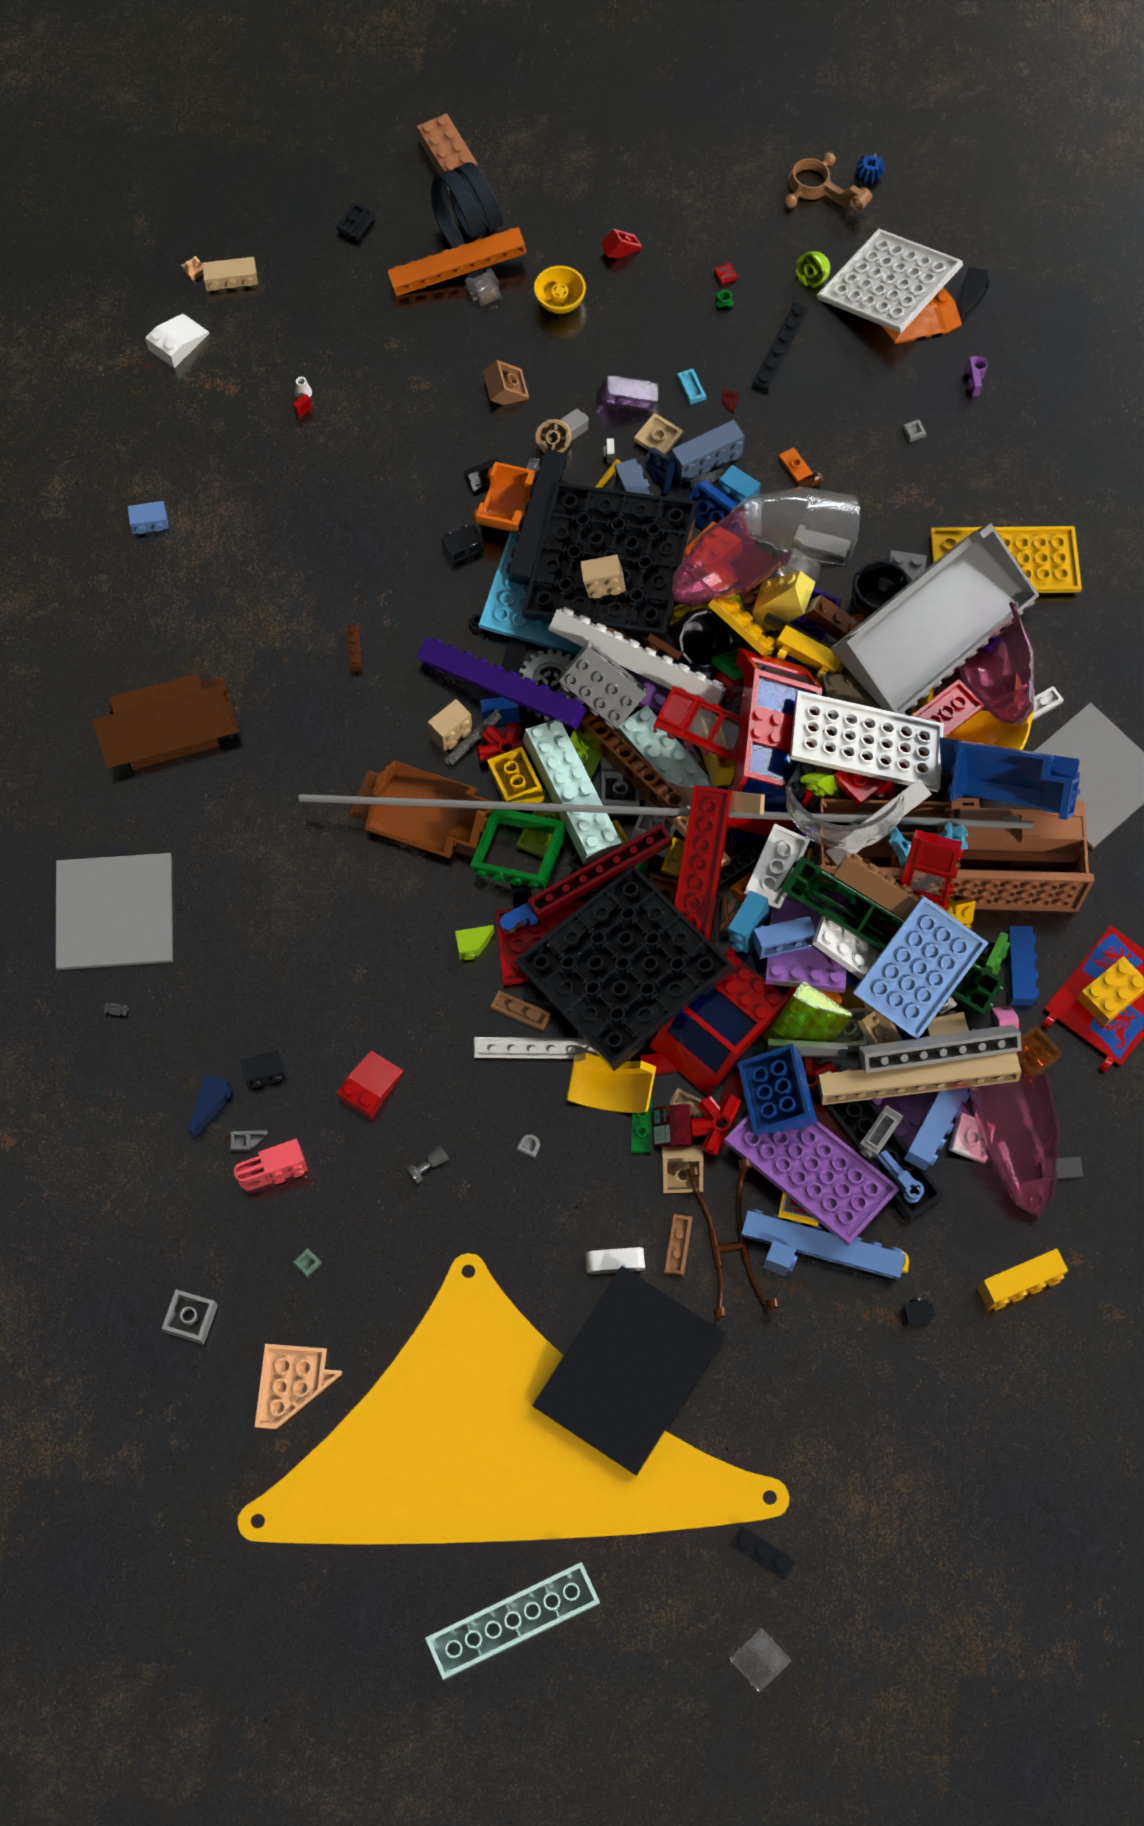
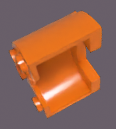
(506, 497)

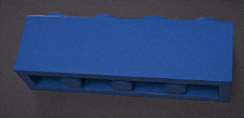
(1021, 966)

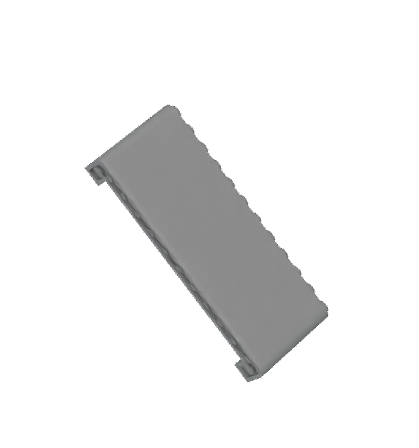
(936, 621)

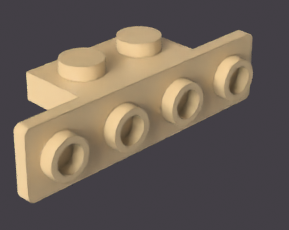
(877, 1027)

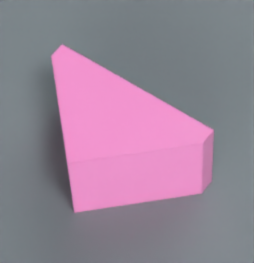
(1005, 1016)

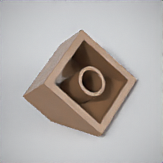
(505, 383)

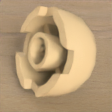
(549, 432)

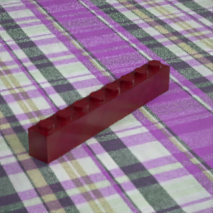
(600, 871)

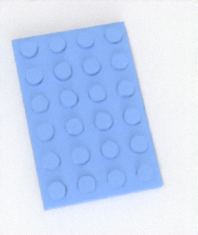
(920, 967)

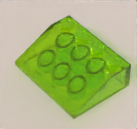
(809, 1017)

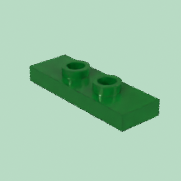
(642, 1131)

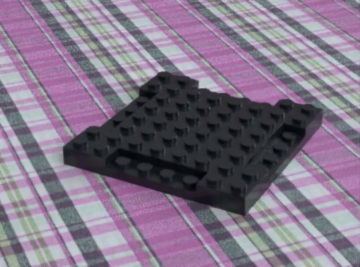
(596, 523)
(624, 966)

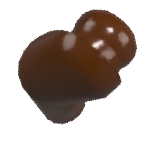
(816, 480)

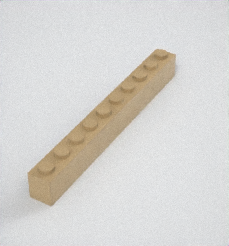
(949, 1075)

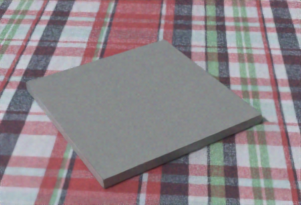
(1108, 769)
(114, 911)

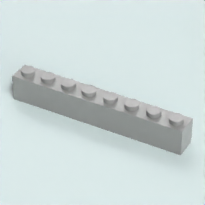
(940, 1048)

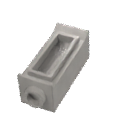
(880, 1132)

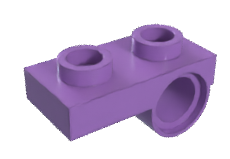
(975, 375)

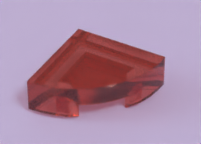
(730, 399)

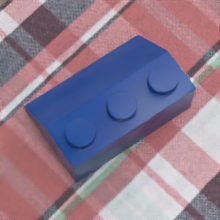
(711, 502)

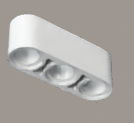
(611, 1260)

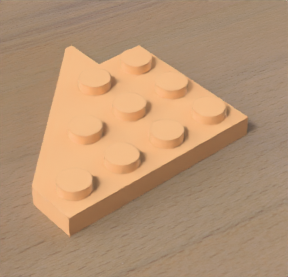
(290, 1381)

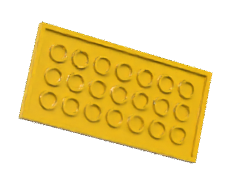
(1043, 552)

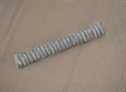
(478, 735)

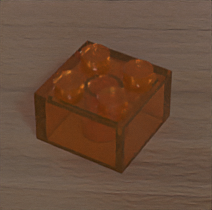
(1037, 1052)

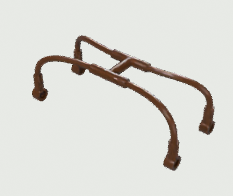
(742, 1244)

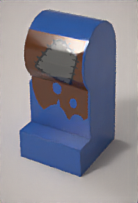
(517, 918)

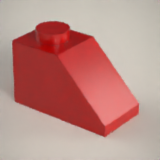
(620, 243)

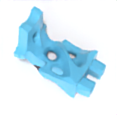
(902, 846)

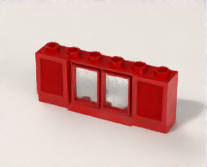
(699, 724)
(931, 868)

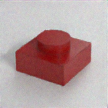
(302, 405)

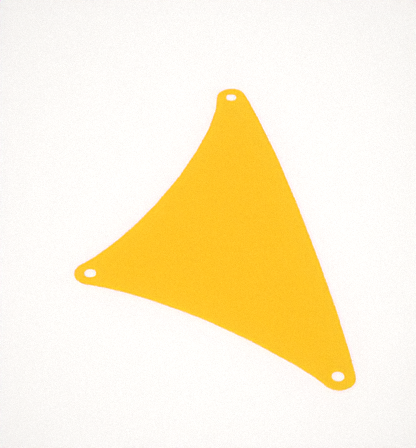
(464, 1457)

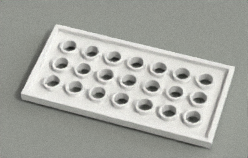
(856, 763)

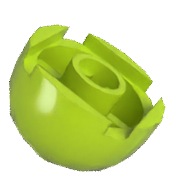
(813, 268)

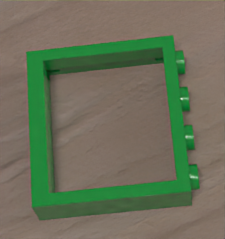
(525, 821)

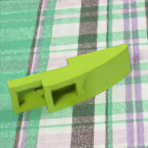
(823, 784)

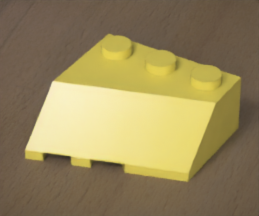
(783, 597)

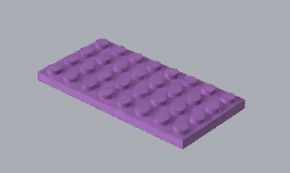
(817, 1175)

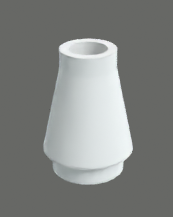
(302, 387)

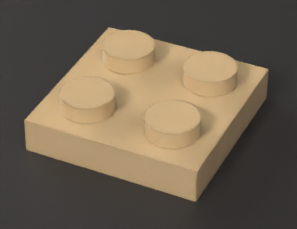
(658, 434)

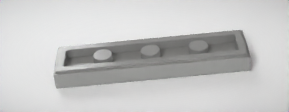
(812, 1049)

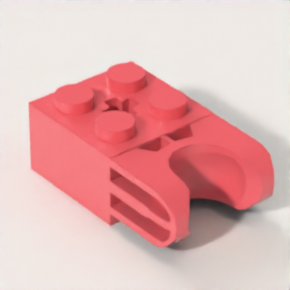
(271, 1166)

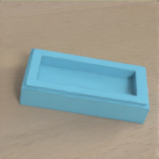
(691, 386)

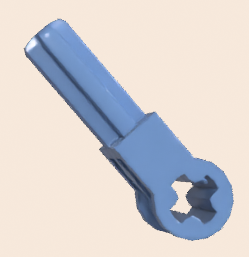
(902, 1179)

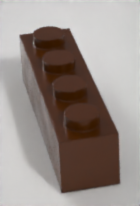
(354, 648)

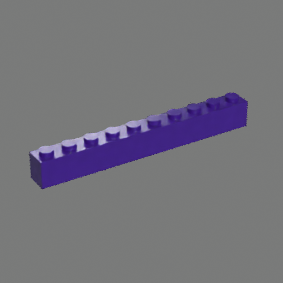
(499, 682)

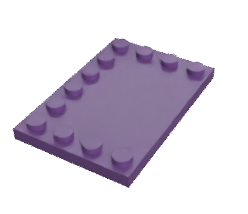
(810, 963)

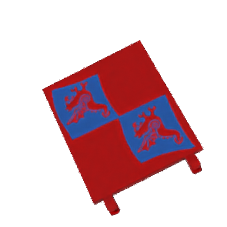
(1125, 1030)

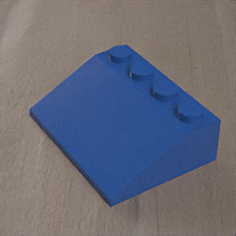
(777, 1091)

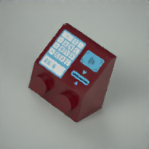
(672, 1125)

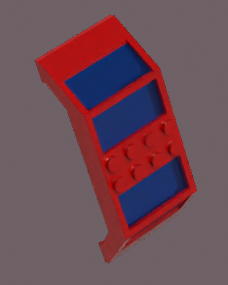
(766, 734)
(724, 1023)

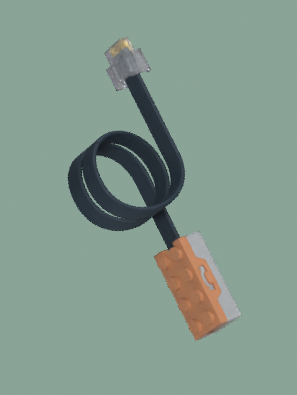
(469, 194)

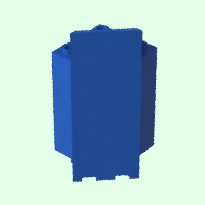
(1011, 775)

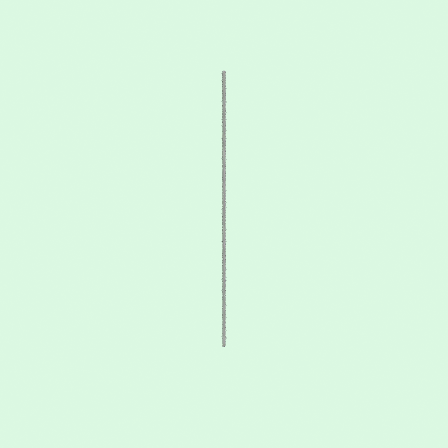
(645, 810)

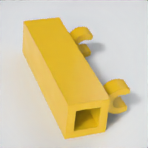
(808, 652)

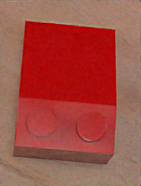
(369, 1084)

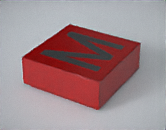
(725, 273)

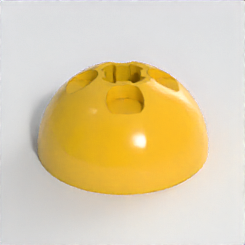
(559, 289)

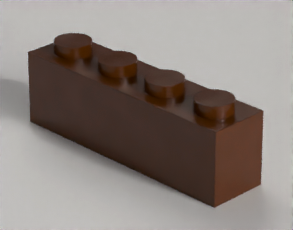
(830, 617)

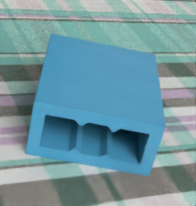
(751, 915)

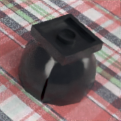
(876, 584)
(700, 637)

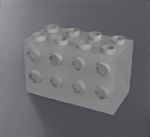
(602, 685)

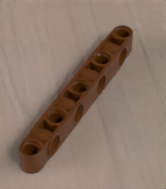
(628, 762)

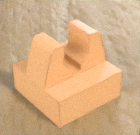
(193, 268)

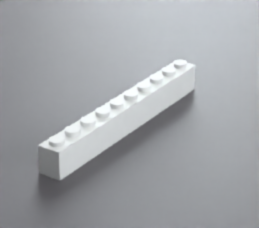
(634, 657)

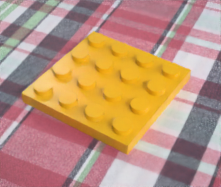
(744, 625)

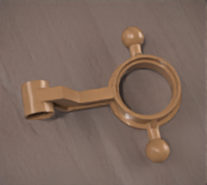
(851, 196)

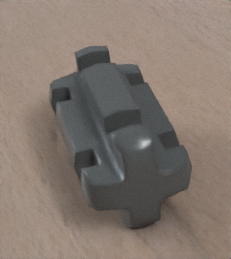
(115, 1009)

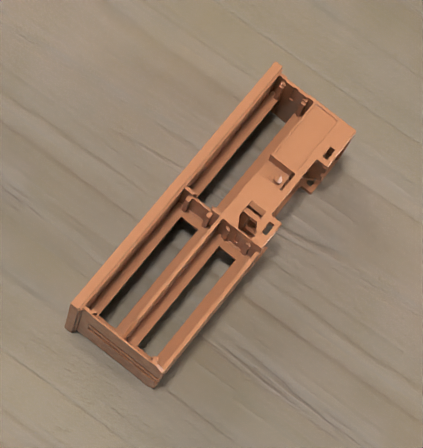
(1047, 845)

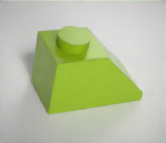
(473, 941)

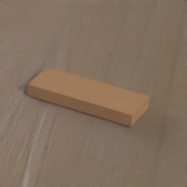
(520, 1010)
(678, 1245)

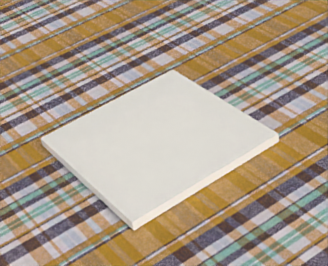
(890, 280)

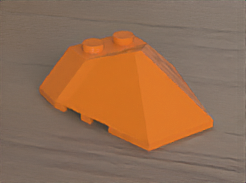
(937, 317)

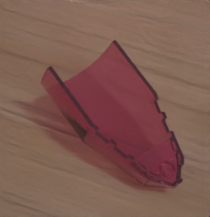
(723, 564)
(1006, 675)
(1020, 1138)

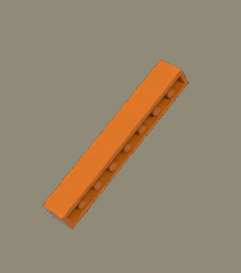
(457, 261)

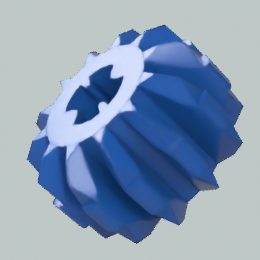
(870, 168)

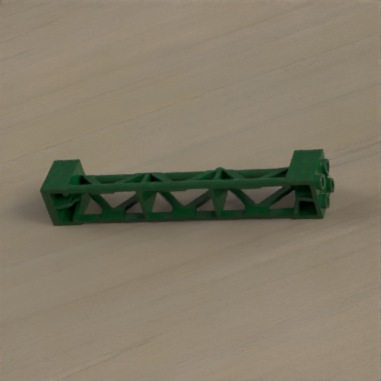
(799, 883)

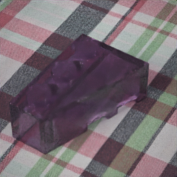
(626, 394)

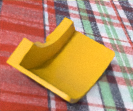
(599, 1087)

